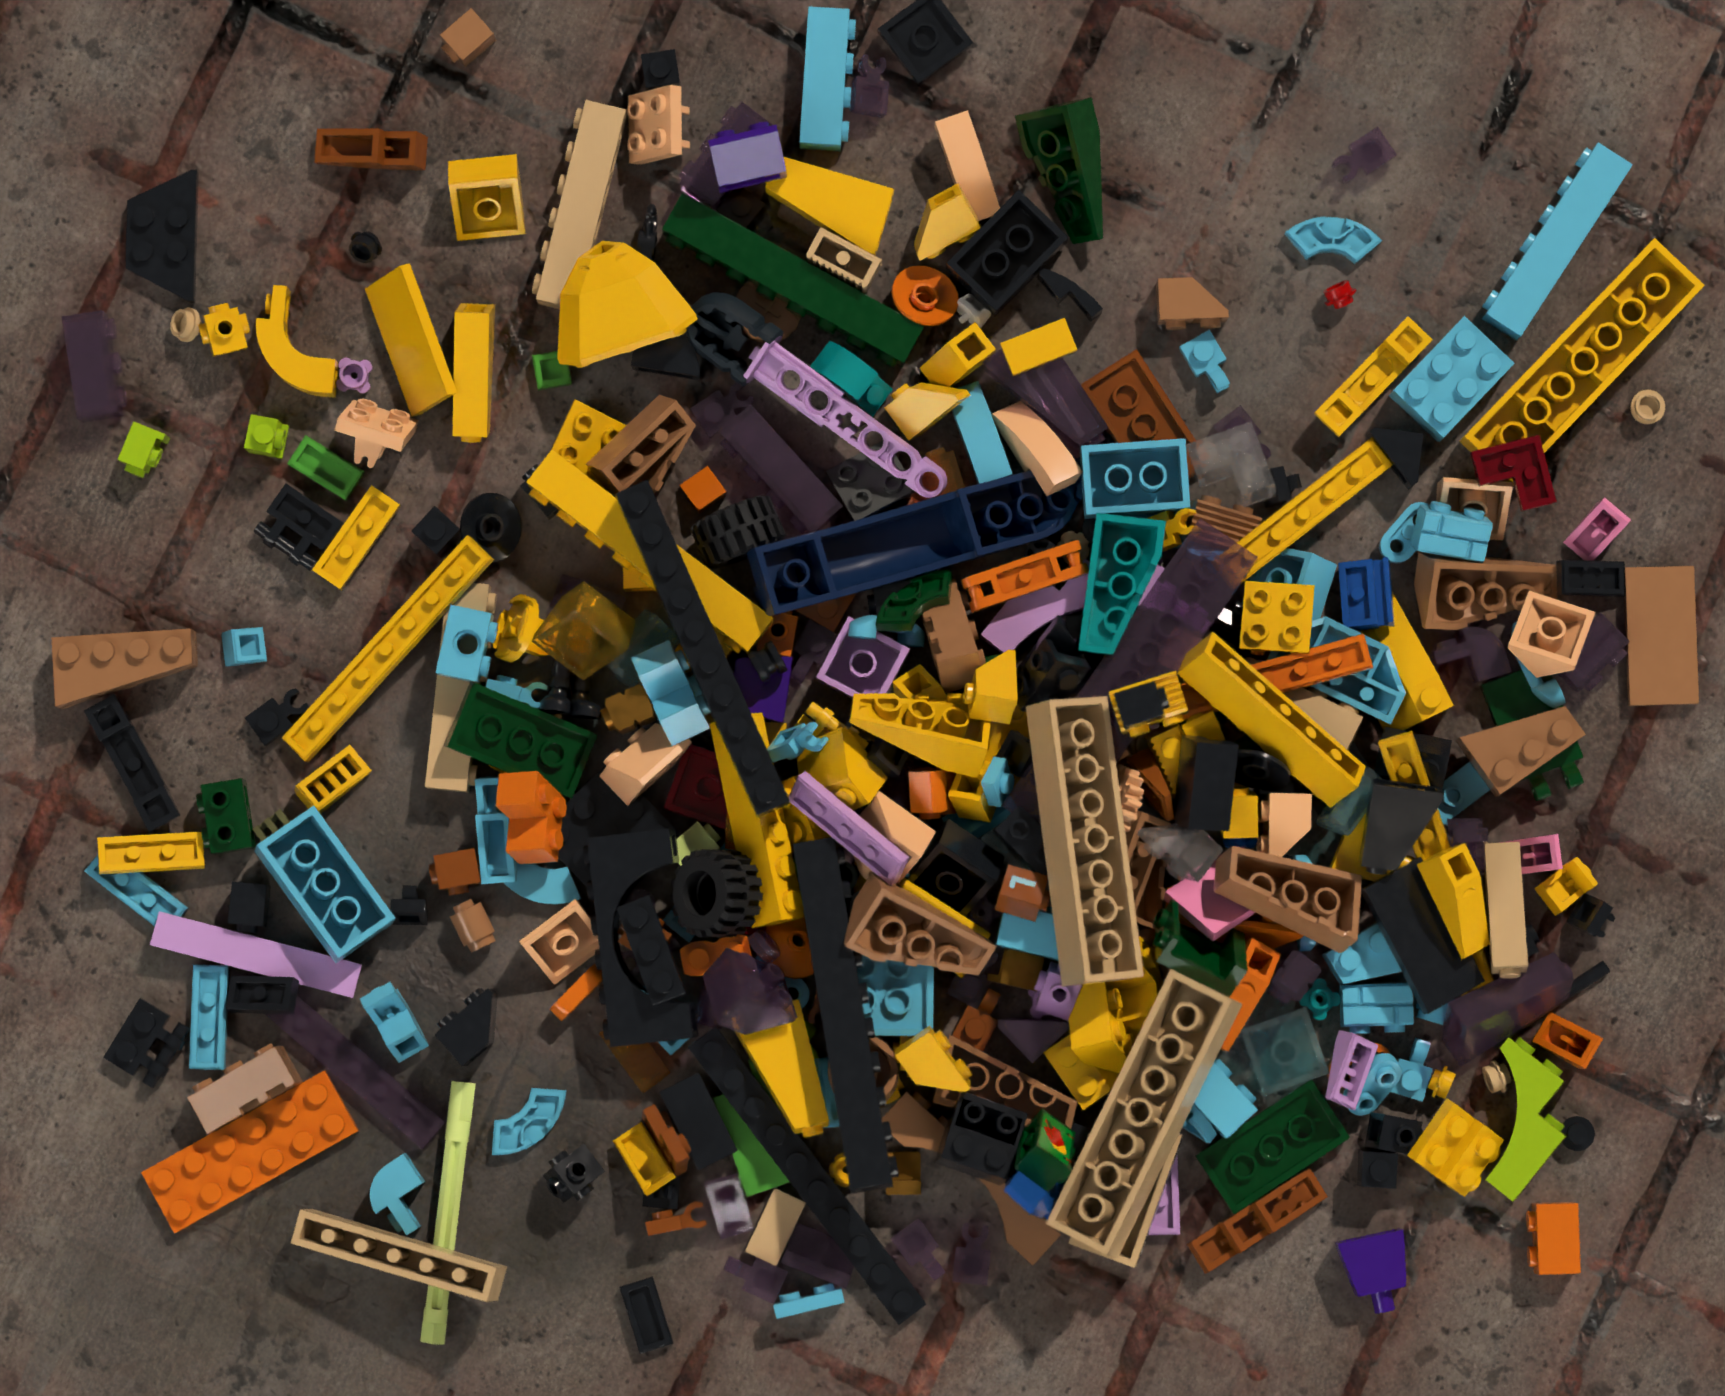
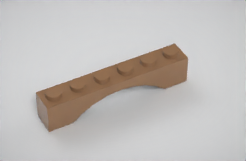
(916, 1127)

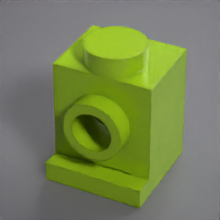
(266, 436)
(142, 449)

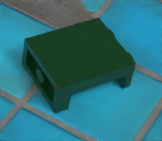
(1196, 956)

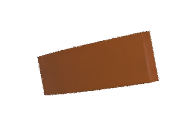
(371, 148)

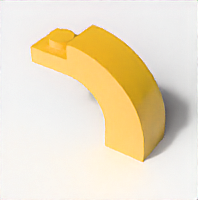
(300, 371)

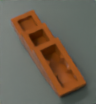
(1257, 1220)

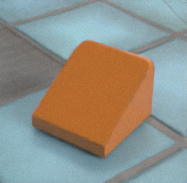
(703, 489)

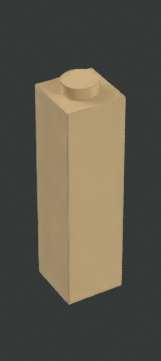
(1505, 909)

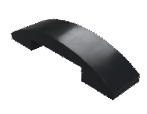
(133, 762)

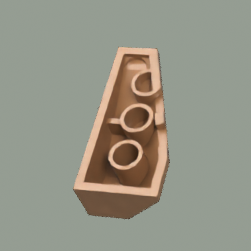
(1465, 591)
(904, 928)

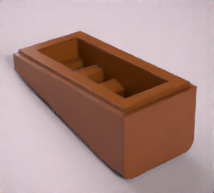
(1154, 785)

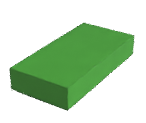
(325, 468)

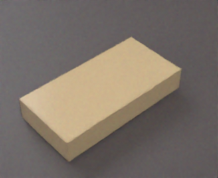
(775, 1226)

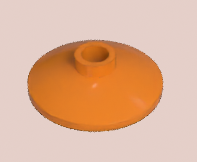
(927, 285)
(793, 960)

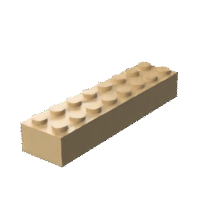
(1084, 840)
(1144, 1114)

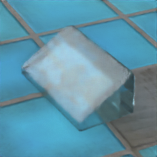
(1350, 810)

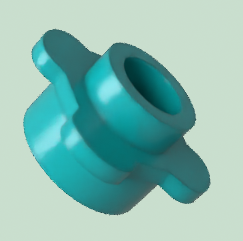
(1330, 999)

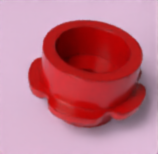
(1339, 294)

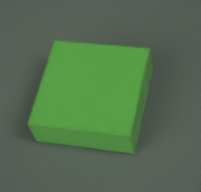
(549, 372)

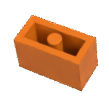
(1554, 1238)

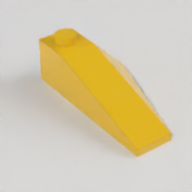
(1421, 682)
(926, 727)

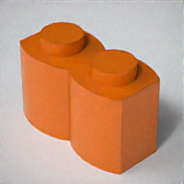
(930, 792)
(700, 955)

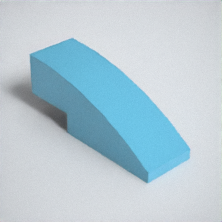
(981, 436)
(492, 832)

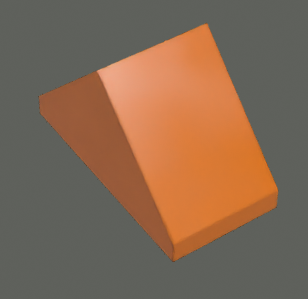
(1567, 1040)

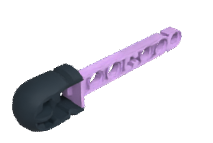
(768, 367)

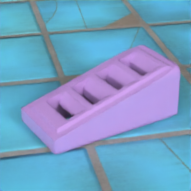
(1361, 1064)

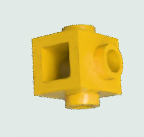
(219, 342)

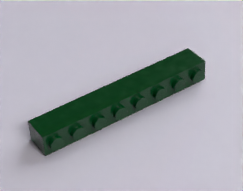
(791, 280)

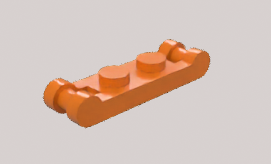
(1025, 576)

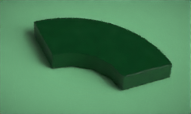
(910, 602)

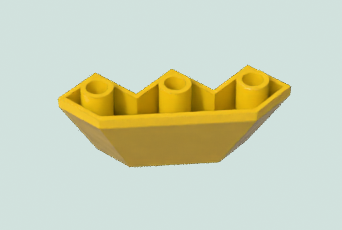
(617, 305)
(1112, 1014)

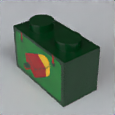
(1045, 1150)

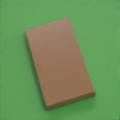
(1661, 636)

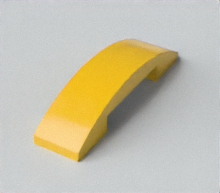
(1373, 376)

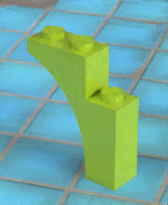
(1533, 1136)

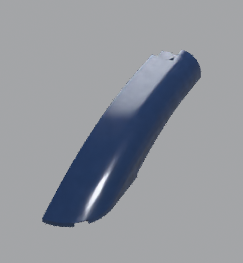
(908, 541)

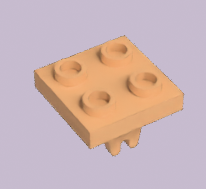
(656, 125)
(375, 429)

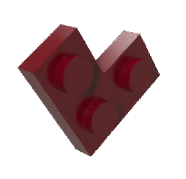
(1522, 462)

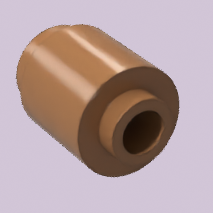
(472, 925)

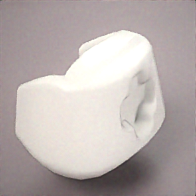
(972, 310)

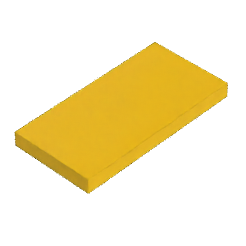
(410, 340)

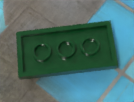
(520, 738)
(1272, 1146)

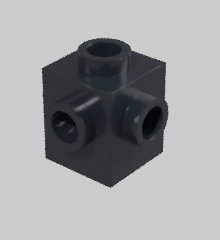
(572, 1174)

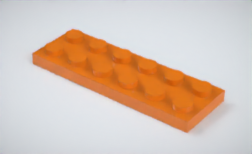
(250, 1151)

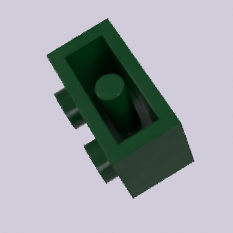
(226, 816)

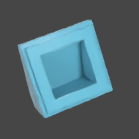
(243, 646)

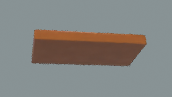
(1135, 404)

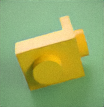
(1566, 885)

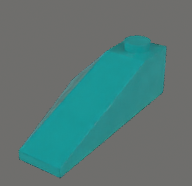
(1119, 571)

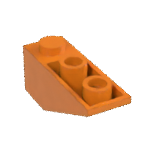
(1261, 966)

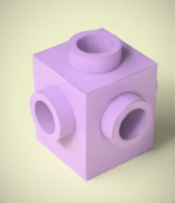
(1053, 997)

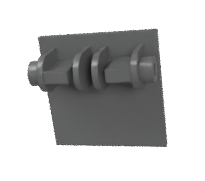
(867, 486)

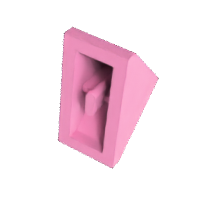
(1597, 530)
(1540, 854)

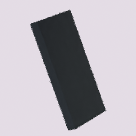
(1420, 938)

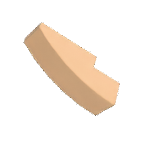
(967, 163)
(1037, 447)

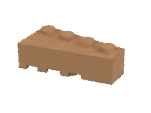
(105, 663)
(1294, 893)
(1005, 1086)

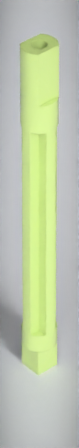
(456, 1141)

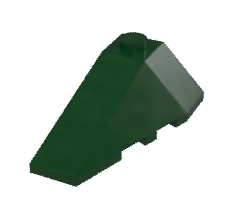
(1068, 156)

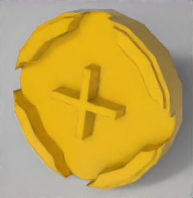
(517, 629)

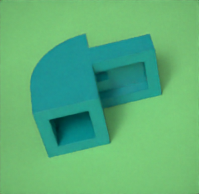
(852, 376)

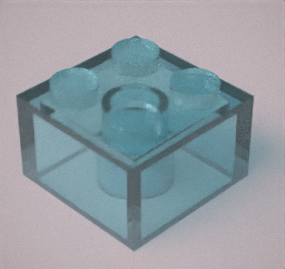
(1283, 1051)

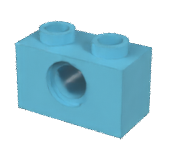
(463, 623)

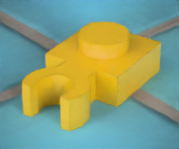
(1175, 526)

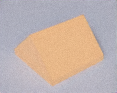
(1490, 498)
(1549, 634)
(562, 942)

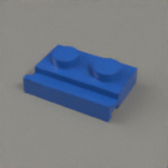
(1366, 594)

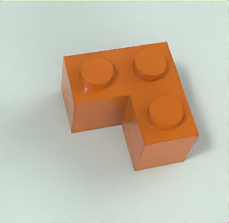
(534, 816)

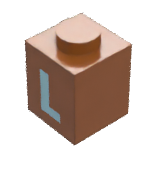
(1023, 893)

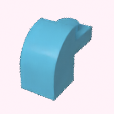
(394, 1021)
(390, 1186)

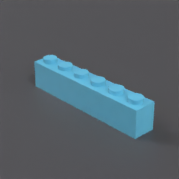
(1557, 240)

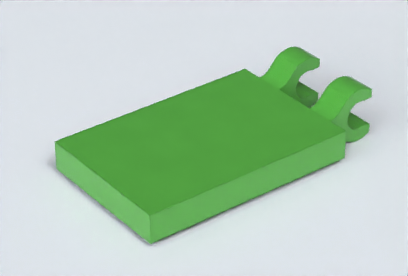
(754, 1164)

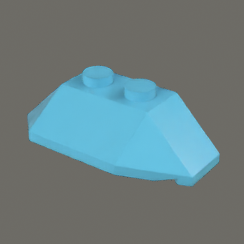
(1371, 691)

